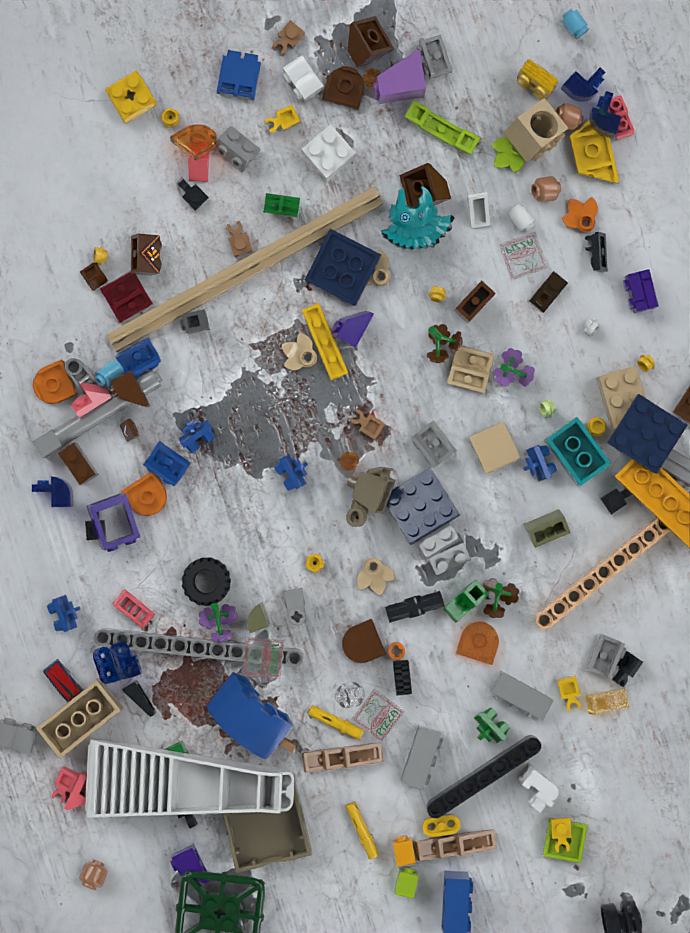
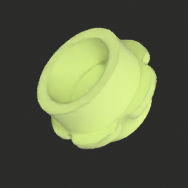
(547, 408)

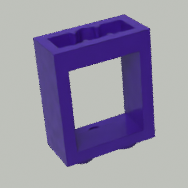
(105, 504)

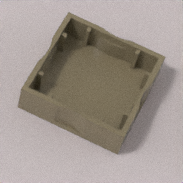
(267, 837)

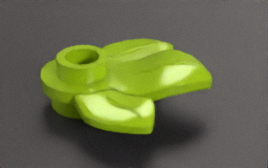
(507, 155)

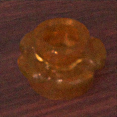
(368, 73)
(354, 461)

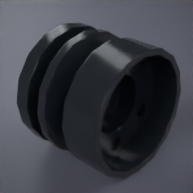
(621, 921)

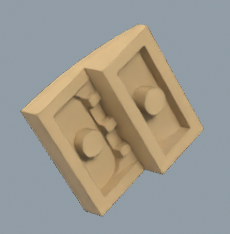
(470, 368)
(494, 448)

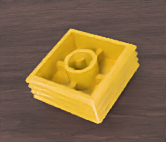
(537, 80)
(142, 100)

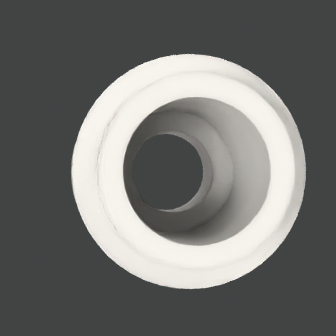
(522, 218)

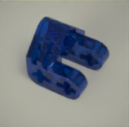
(120, 665)

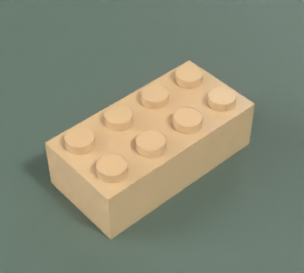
(618, 392)
(79, 718)

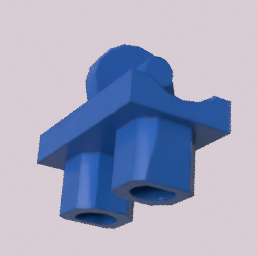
(189, 439)
(537, 464)
(294, 470)
(65, 612)

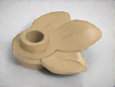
(382, 267)
(296, 352)
(375, 579)

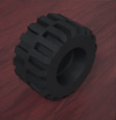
(194, 593)

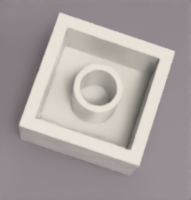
(328, 153)

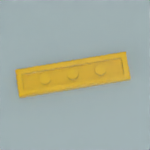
(324, 341)

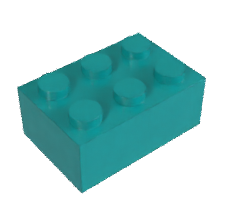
(577, 451)

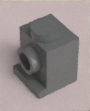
(199, 315)

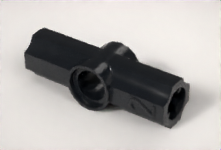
(414, 606)

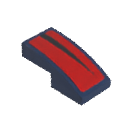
(62, 680)

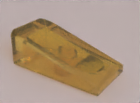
(607, 701)

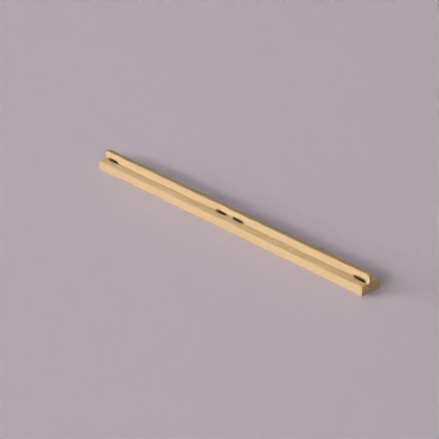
(224, 280)

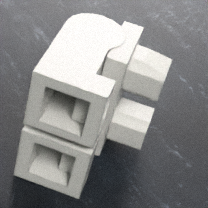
(543, 788)

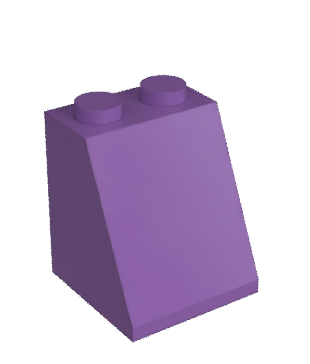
(401, 81)

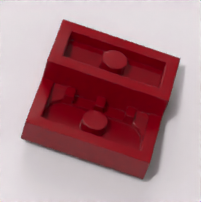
(126, 296)

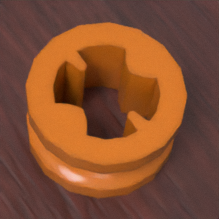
(400, 646)

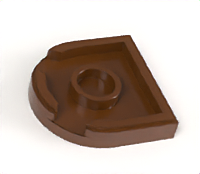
(344, 87)
(362, 643)

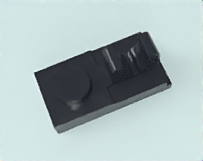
(599, 253)

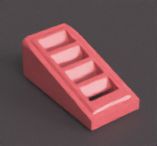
(121, 597)

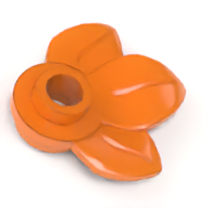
(580, 212)

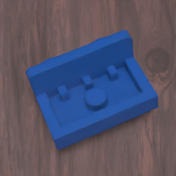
(139, 358)
(167, 464)

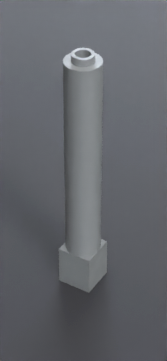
(75, 427)

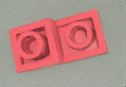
(619, 108)

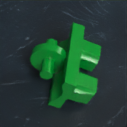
(281, 205)
(488, 728)

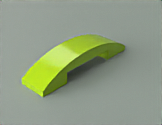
(441, 128)

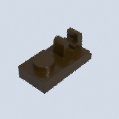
(548, 291)

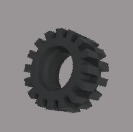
(402, 677)

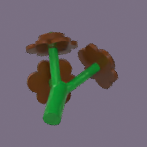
(441, 336)
(507, 594)

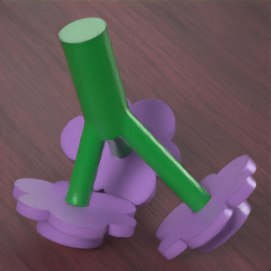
(505, 373)
(214, 617)

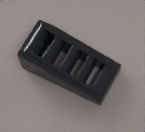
(137, 694)

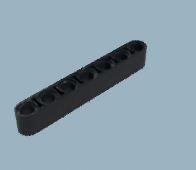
(479, 785)

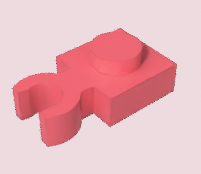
(65, 781)

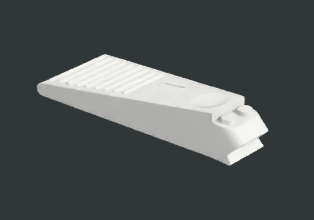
(164, 782)

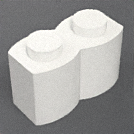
(303, 79)

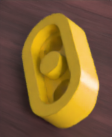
(441, 827)

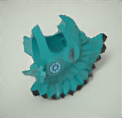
(418, 225)

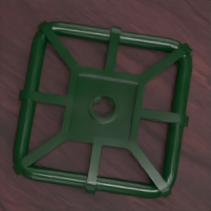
(213, 901)

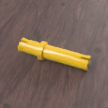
(336, 722)
(366, 838)

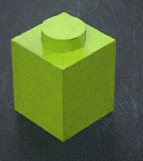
(406, 882)

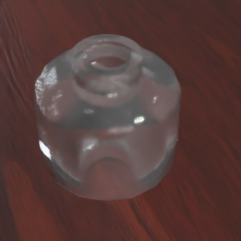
(349, 695)

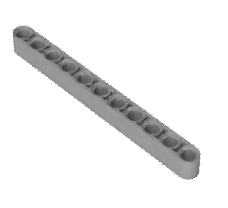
(189, 642)

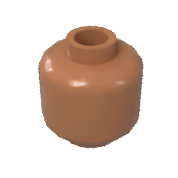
(570, 115)
(546, 189)
(93, 874)

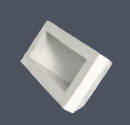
(478, 210)

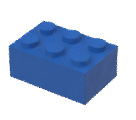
(456, 902)

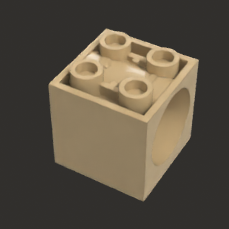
(546, 121)

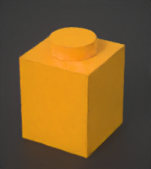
(404, 850)

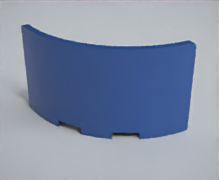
(246, 718)

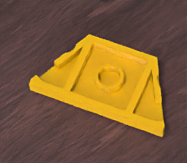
(593, 154)

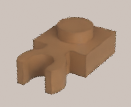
(289, 35)
(239, 242)
(370, 426)

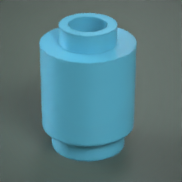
(575, 23)
(108, 373)

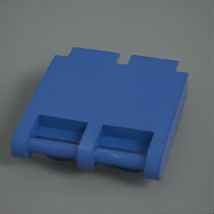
(239, 74)

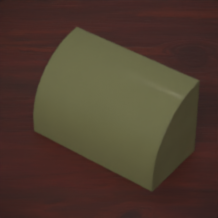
(547, 528)
(257, 619)

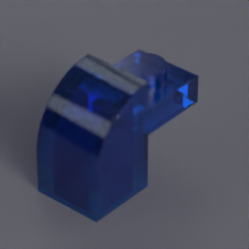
(580, 89)
(602, 120)
(60, 491)

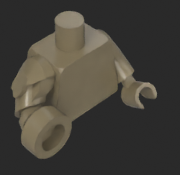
(369, 492)

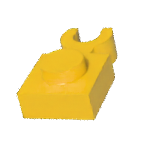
(285, 118)
(569, 690)
(561, 830)

